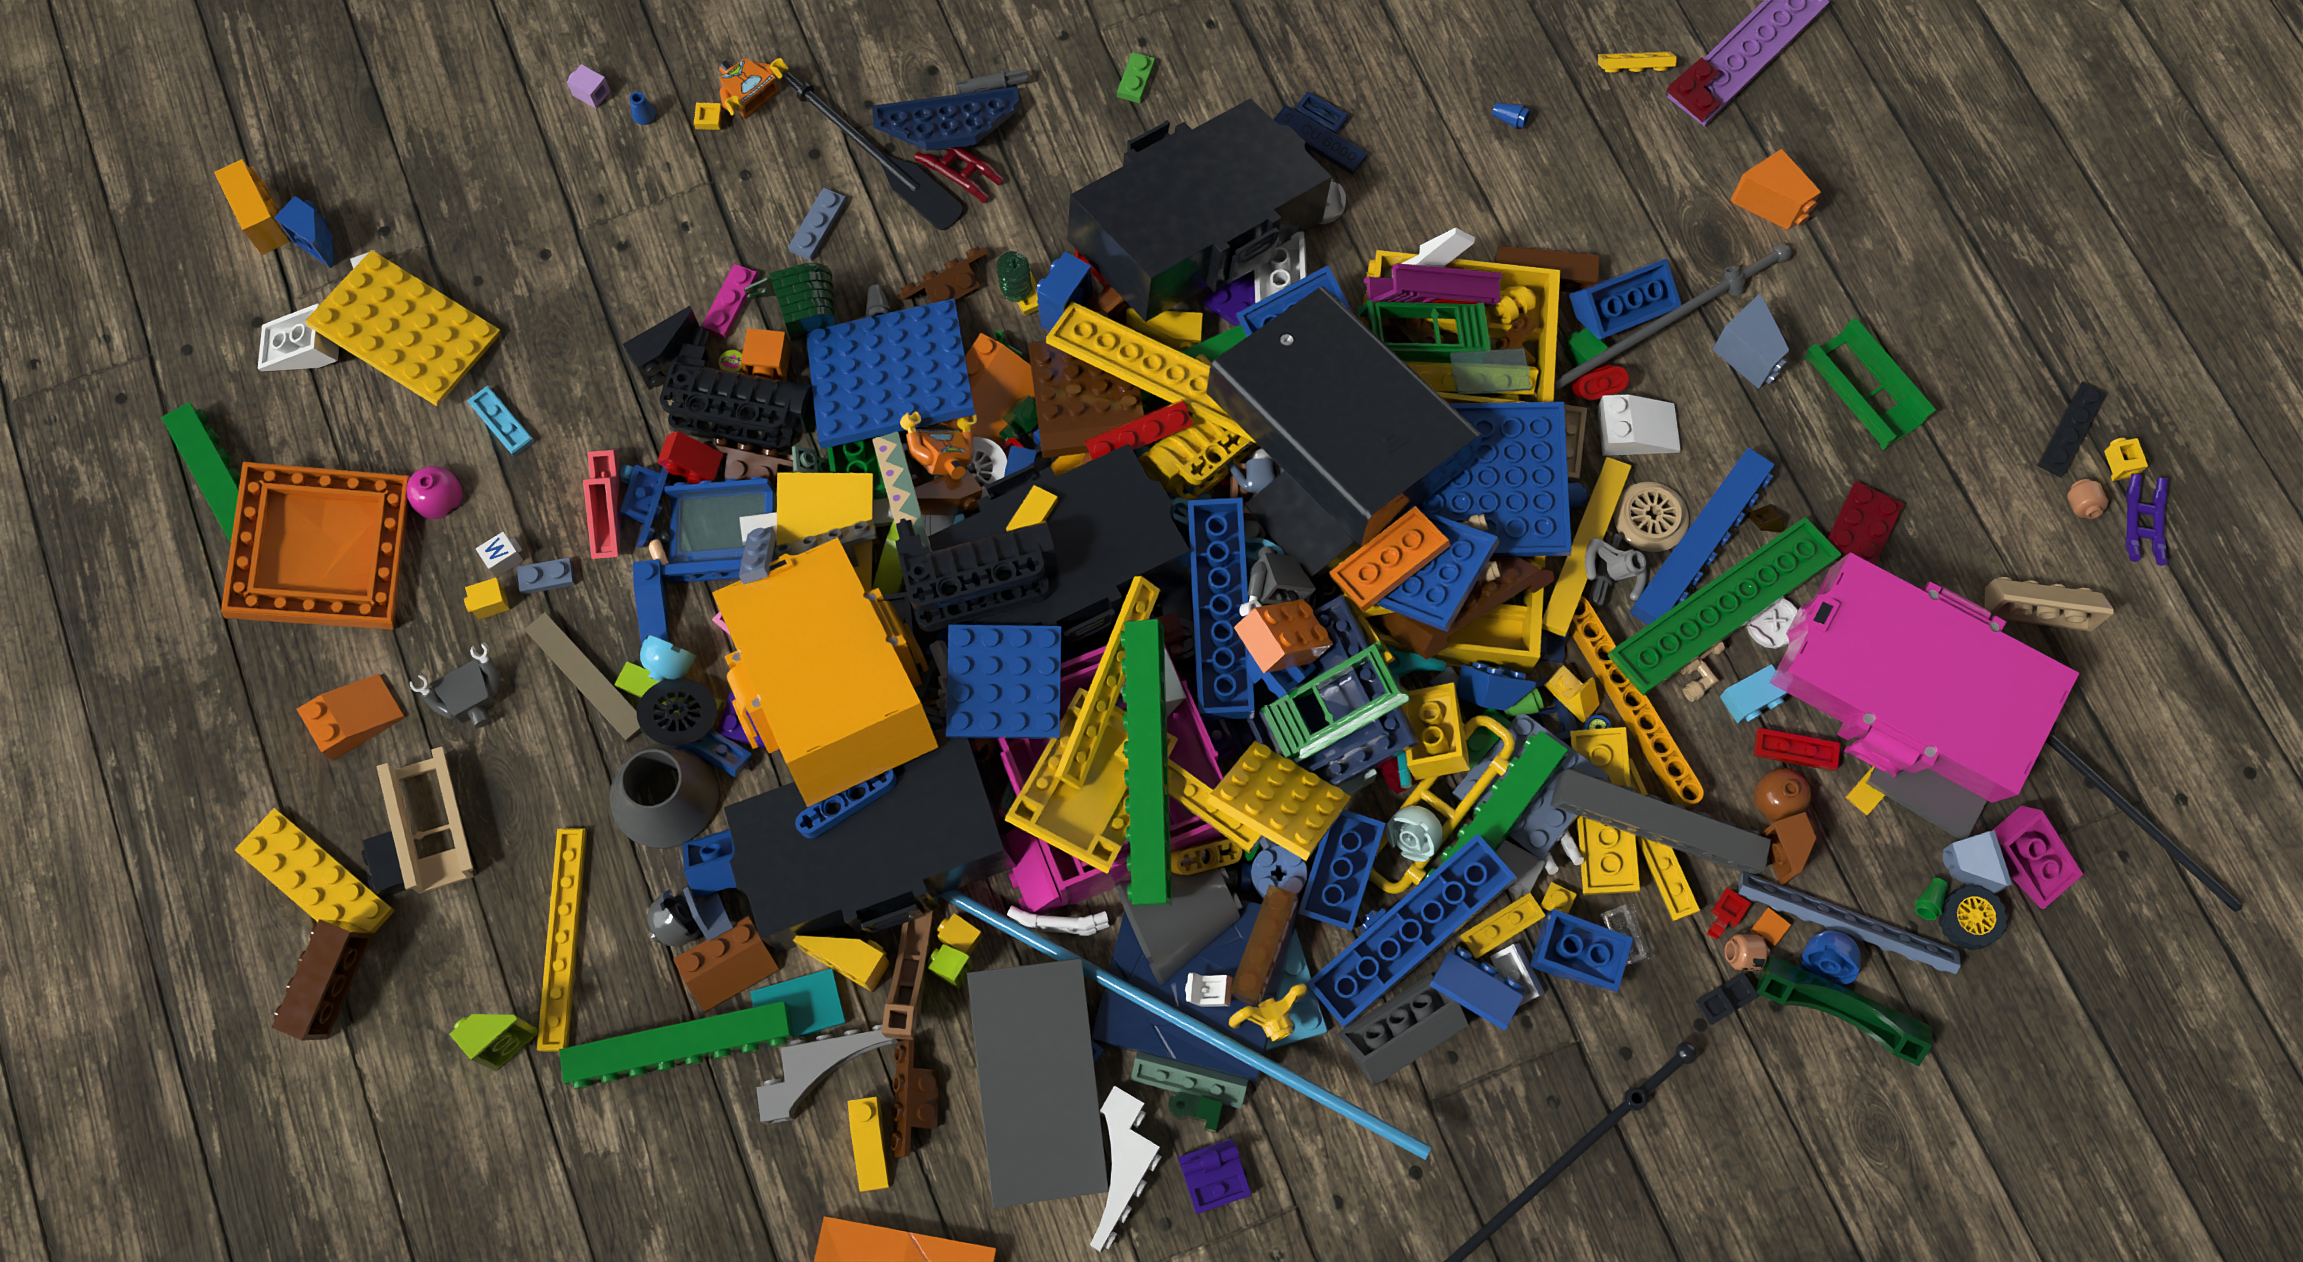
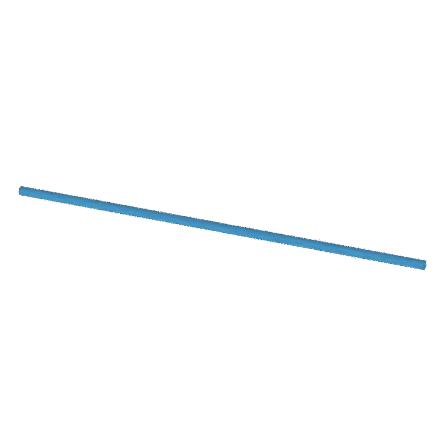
(1192, 1025)

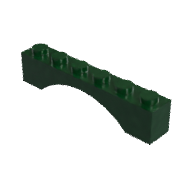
(1798, 987)

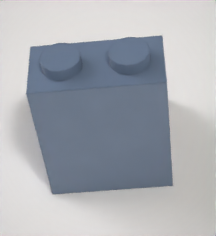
(1753, 344)

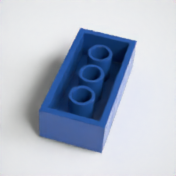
(1342, 870)

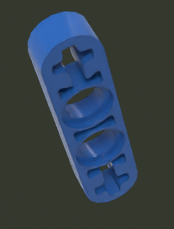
(848, 805)

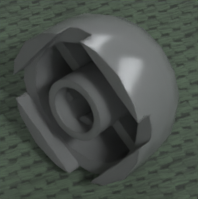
(672, 920)

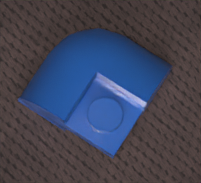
(1279, 681)

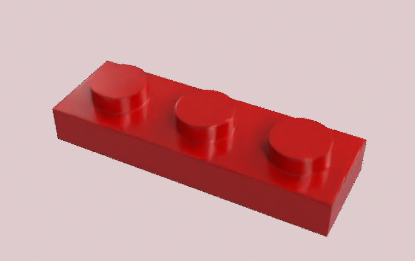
(1796, 749)

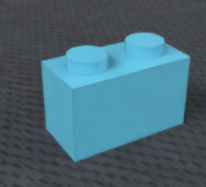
(1753, 695)

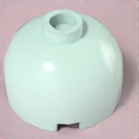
(1415, 832)

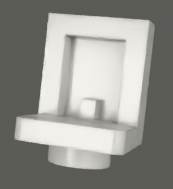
(1208, 990)

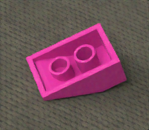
(2036, 855)

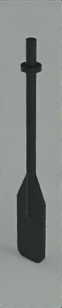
(904, 177)

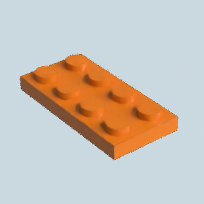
(1389, 559)

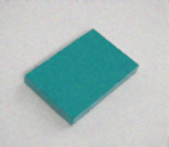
(812, 1001)

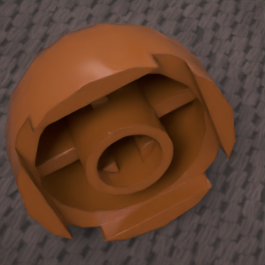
(1782, 794)

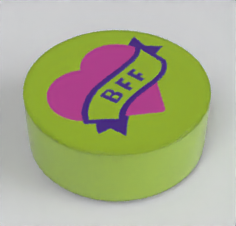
(731, 361)

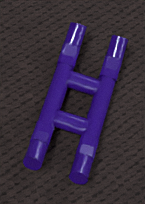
(2157, 509)

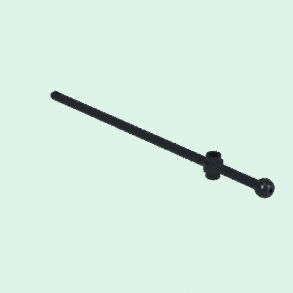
(2142, 821)
(1685, 1054)

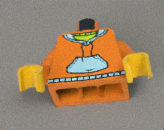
(748, 84)
(940, 450)

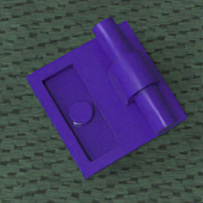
(1214, 1176)

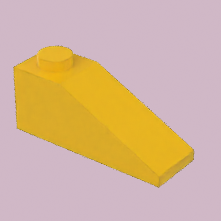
(1170, 328)
(868, 1143)

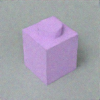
(588, 86)

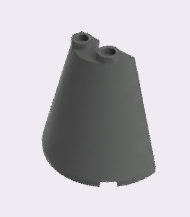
(1179, 932)

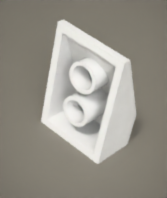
(293, 345)
(1637, 426)

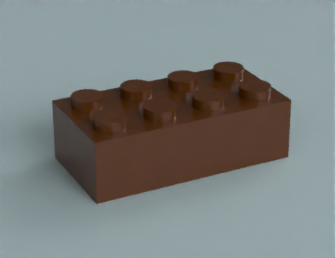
(322, 980)

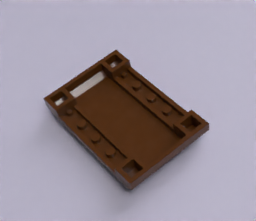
(1077, 400)
(1426, 641)

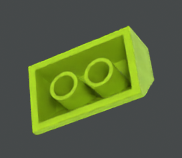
(492, 1037)

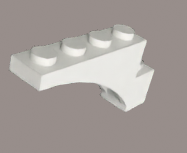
(1130, 1161)

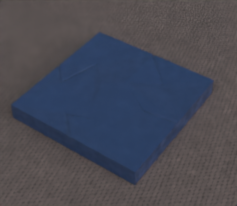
(1358, 751)
(1135, 1028)

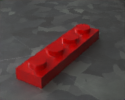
(1142, 430)

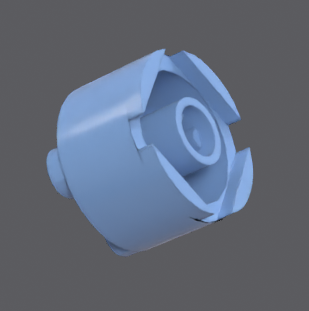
(1278, 860)

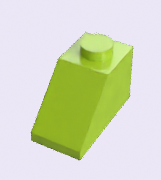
(950, 965)

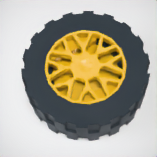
(1973, 918)

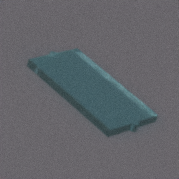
(1490, 371)

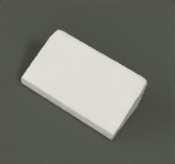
(1515, 964)

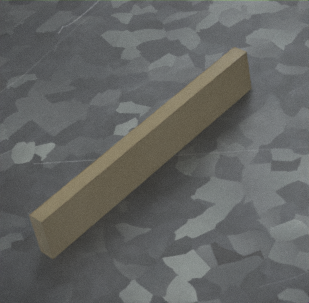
(585, 676)

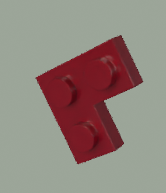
(1691, 91)

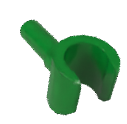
(999, 335)

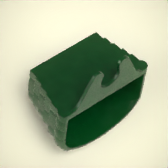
(802, 295)

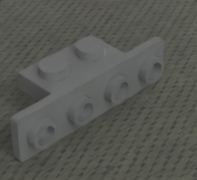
(848, 536)

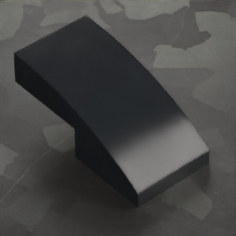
(1727, 998)

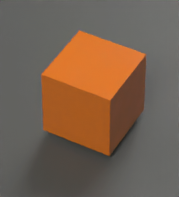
(766, 354)

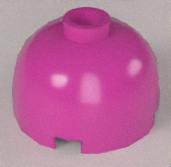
(433, 492)

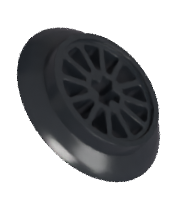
(671, 688)

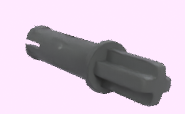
(992, 81)
(1602, 580)

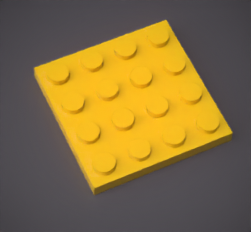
(1279, 800)

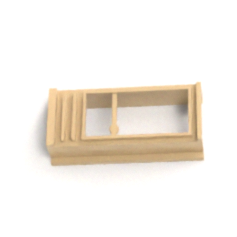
(440, 868)

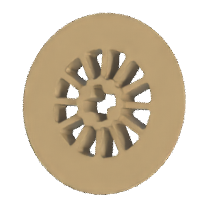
(1646, 540)

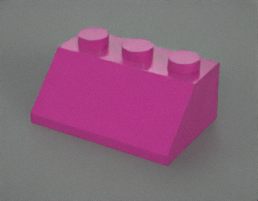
(1032, 874)

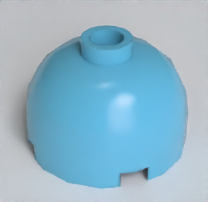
(664, 659)

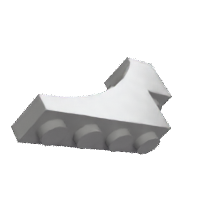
(808, 1065)

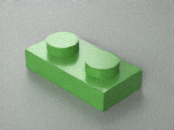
(1136, 77)

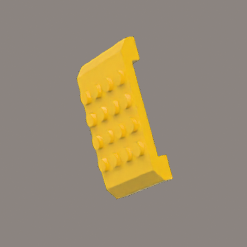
(1086, 820)

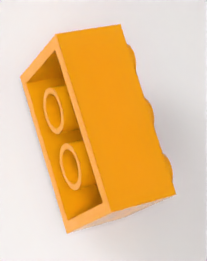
(252, 205)

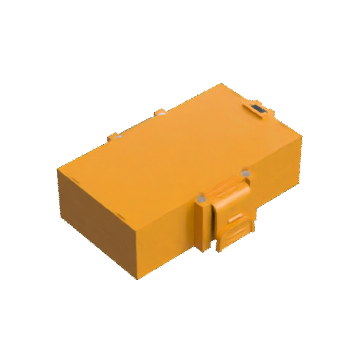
(824, 672)

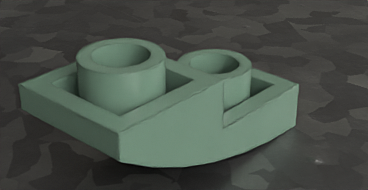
(807, 461)

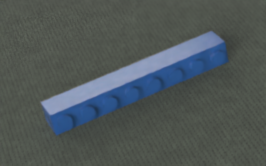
(1703, 536)

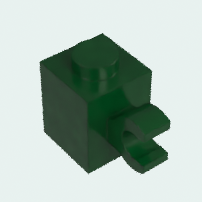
(1020, 418)

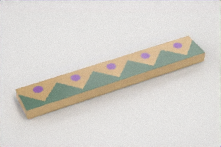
(899, 483)

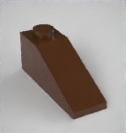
(949, 495)

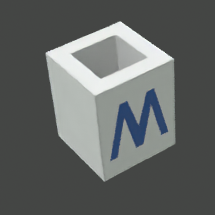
(500, 554)

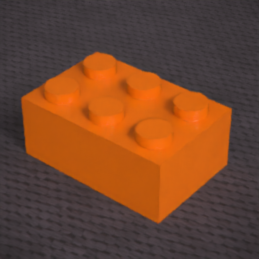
(1283, 635)

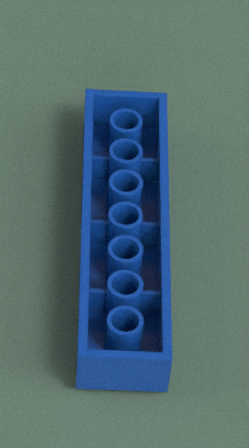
(1217, 594)
(1411, 931)

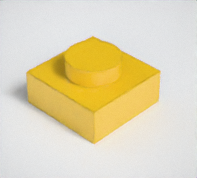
(708, 116)
(1557, 898)

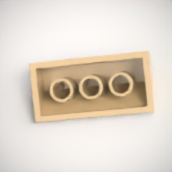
(2046, 604)

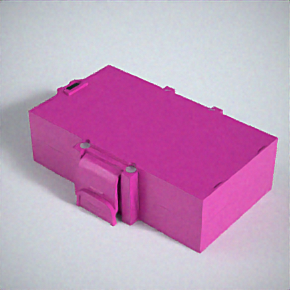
(1923, 679)

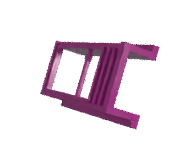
(1418, 282)

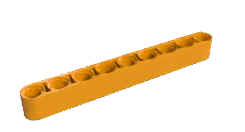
(1633, 715)

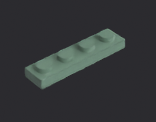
(1188, 1079)

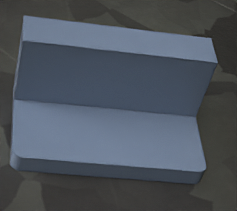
(709, 914)

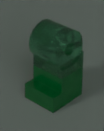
(1195, 1107)

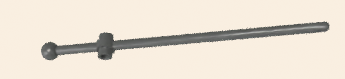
(1732, 281)

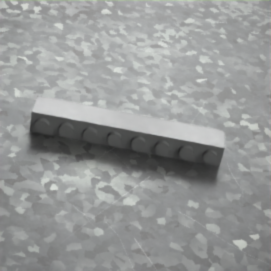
(1660, 821)

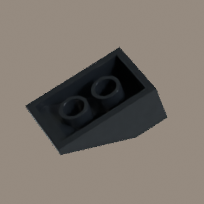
(658, 346)

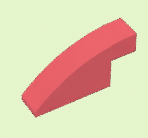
(603, 503)

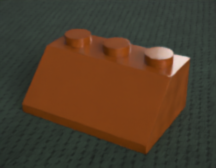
(726, 965)

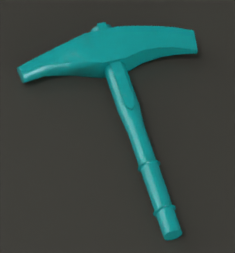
(1404, 665)

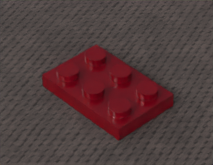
(1864, 523)

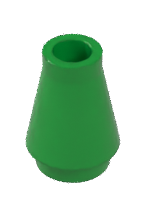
(1931, 901)

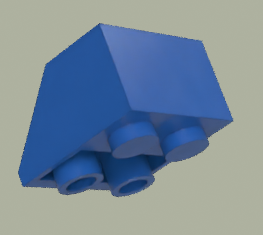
(1492, 686)

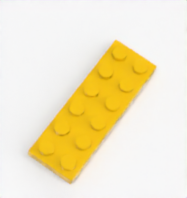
(1608, 853)
(311, 874)

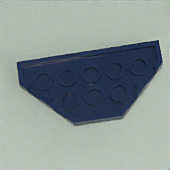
(948, 119)

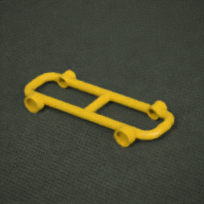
(1499, 765)

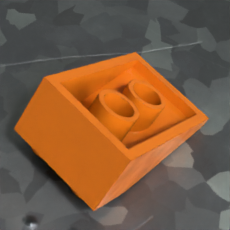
(350, 715)

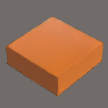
(1770, 927)

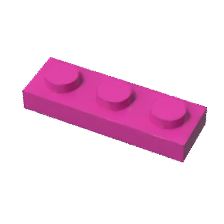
(729, 301)

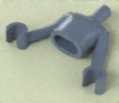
(1258, 474)

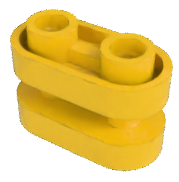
(1513, 301)

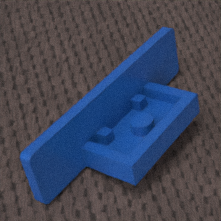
(643, 498)

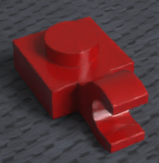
(1729, 910)

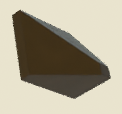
(1767, 519)

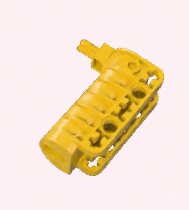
(1185, 454)

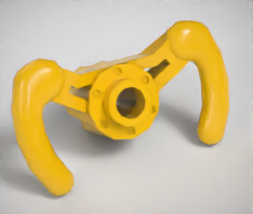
(1272, 1014)

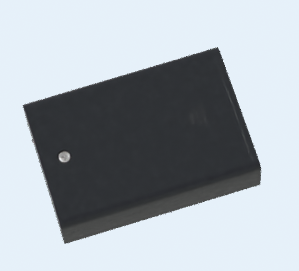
(1342, 414)

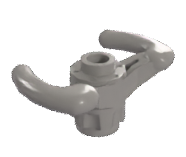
(1620, 564)

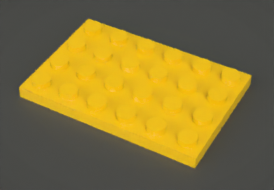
(403, 327)

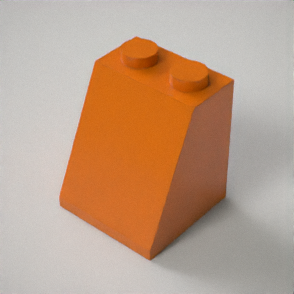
(1777, 191)

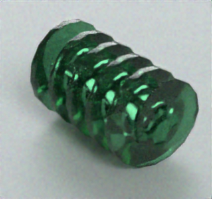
(1014, 276)

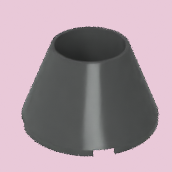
(681, 815)

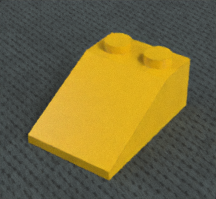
(1440, 730)
(852, 958)

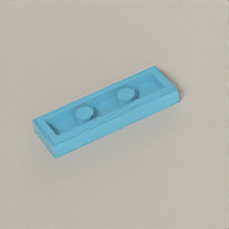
(501, 421)

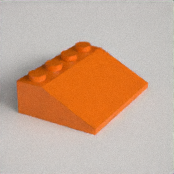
(996, 383)

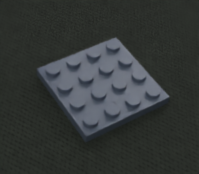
(1542, 823)

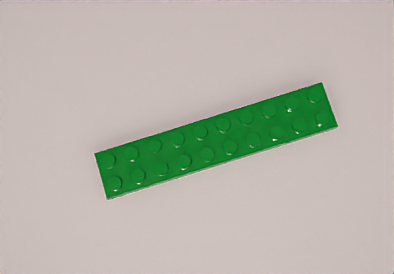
(1723, 606)

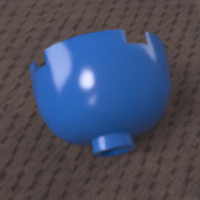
(1832, 956)

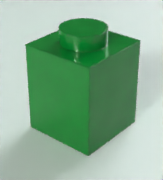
(1583, 346)

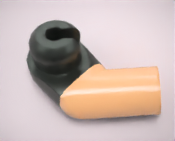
(656, 546)

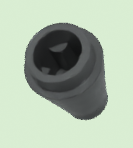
(876, 302)

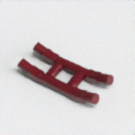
(961, 178)

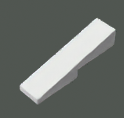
(1440, 250)

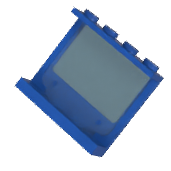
(707, 527)

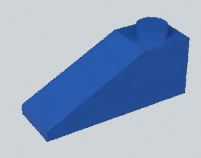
(651, 599)

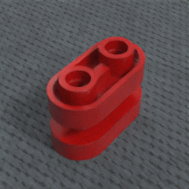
(1600, 382)

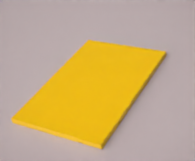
(822, 502)

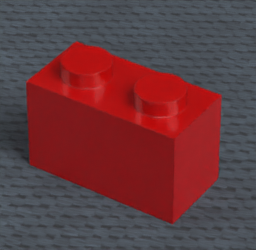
(689, 458)

